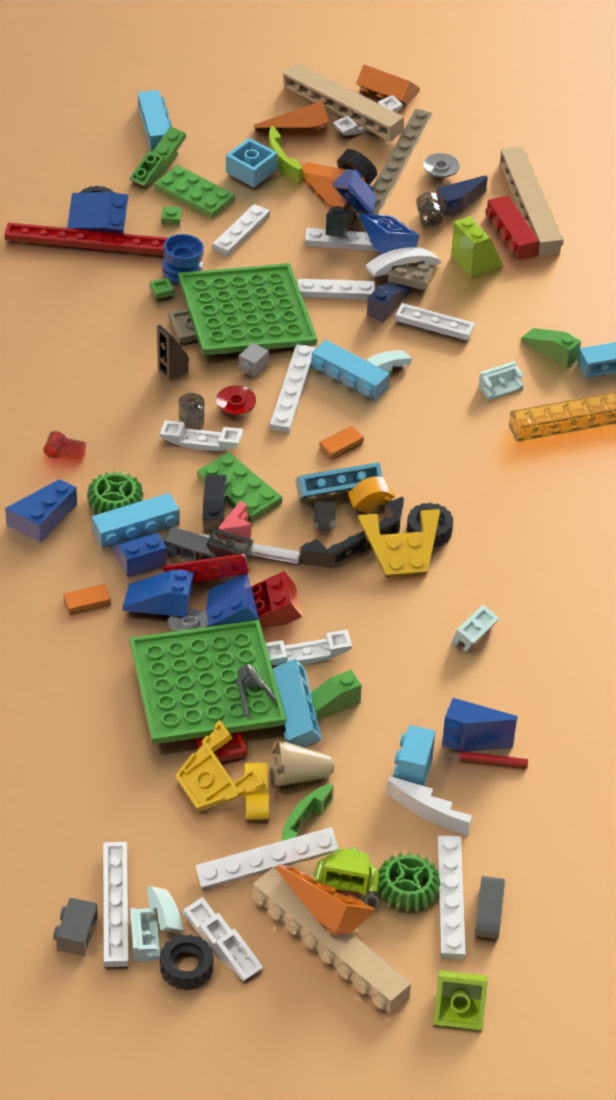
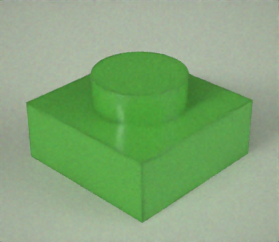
(171, 215)
(161, 288)

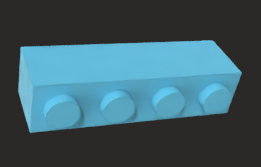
(153, 116)
(598, 359)
(350, 369)
(335, 480)
(135, 520)
(297, 703)

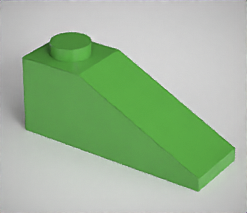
(554, 344)
(336, 694)

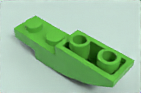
(159, 160)

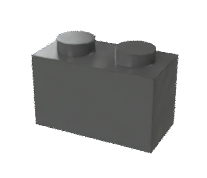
(76, 926)

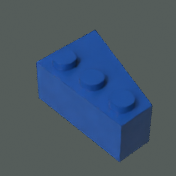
(42, 510)

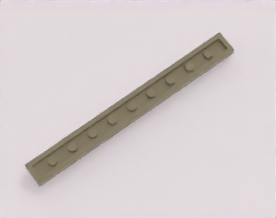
(399, 158)

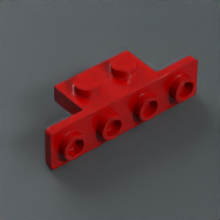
(213, 568)

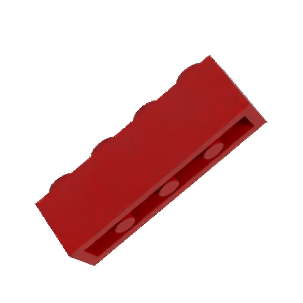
(512, 227)

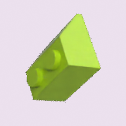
(460, 1000)

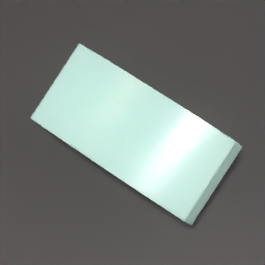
(389, 359)
(168, 913)

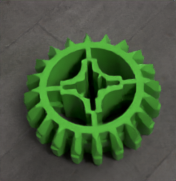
(113, 492)
(406, 888)

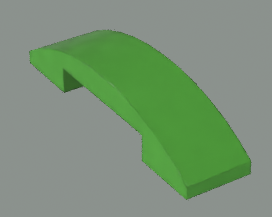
(315, 801)

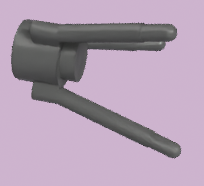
(250, 678)

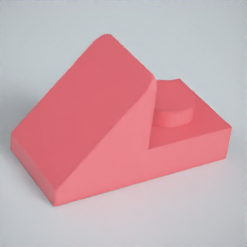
(237, 521)

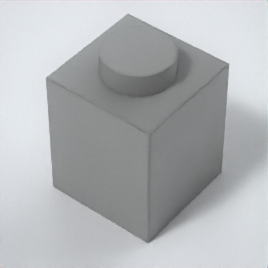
(253, 360)

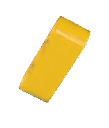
(257, 802)

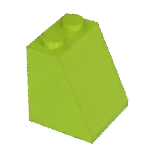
(473, 248)

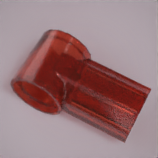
(58, 445)

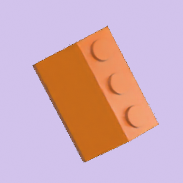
(386, 84)

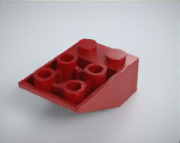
(276, 600)

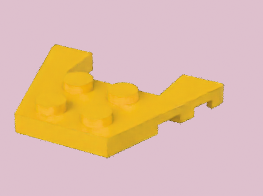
(402, 552)
(207, 779)

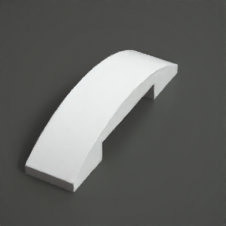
(349, 127)
(382, 264)
(199, 439)
(312, 651)

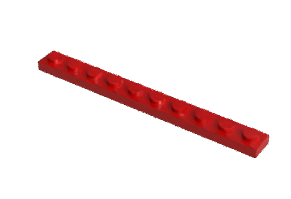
(84, 238)

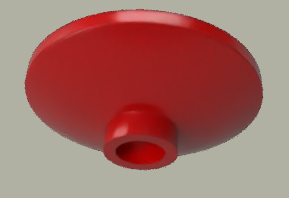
(236, 400)

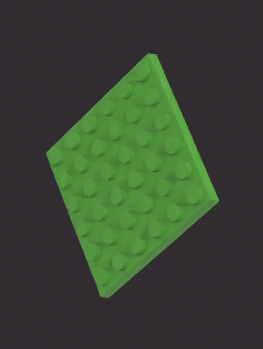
(246, 307)
(192, 678)

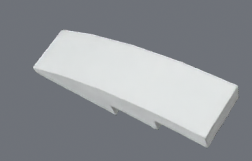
(421, 802)
(224, 942)

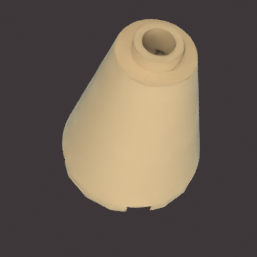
(298, 764)

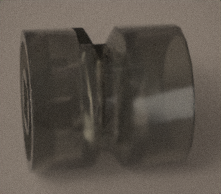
(429, 209)
(191, 411)

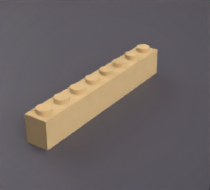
(344, 102)
(531, 200)
(343, 952)

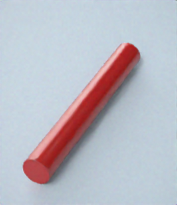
(494, 759)

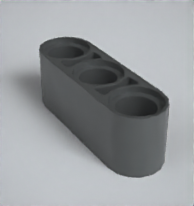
(187, 545)
(490, 907)

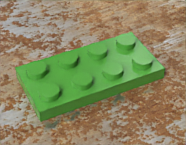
(194, 191)
(242, 485)

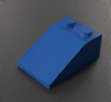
(98, 211)
(388, 232)
(161, 594)
(231, 602)
(477, 727)

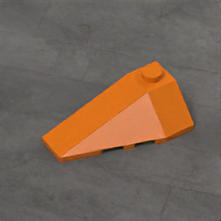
(304, 118)
(321, 179)
(329, 908)

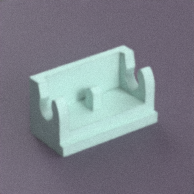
(500, 380)
(475, 627)
(144, 935)

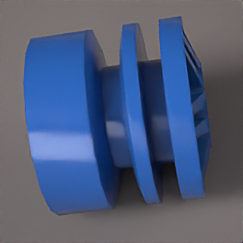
(181, 255)

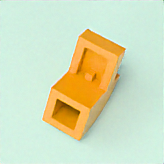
(370, 493)

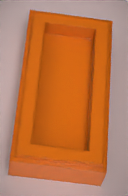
(341, 442)
(87, 598)

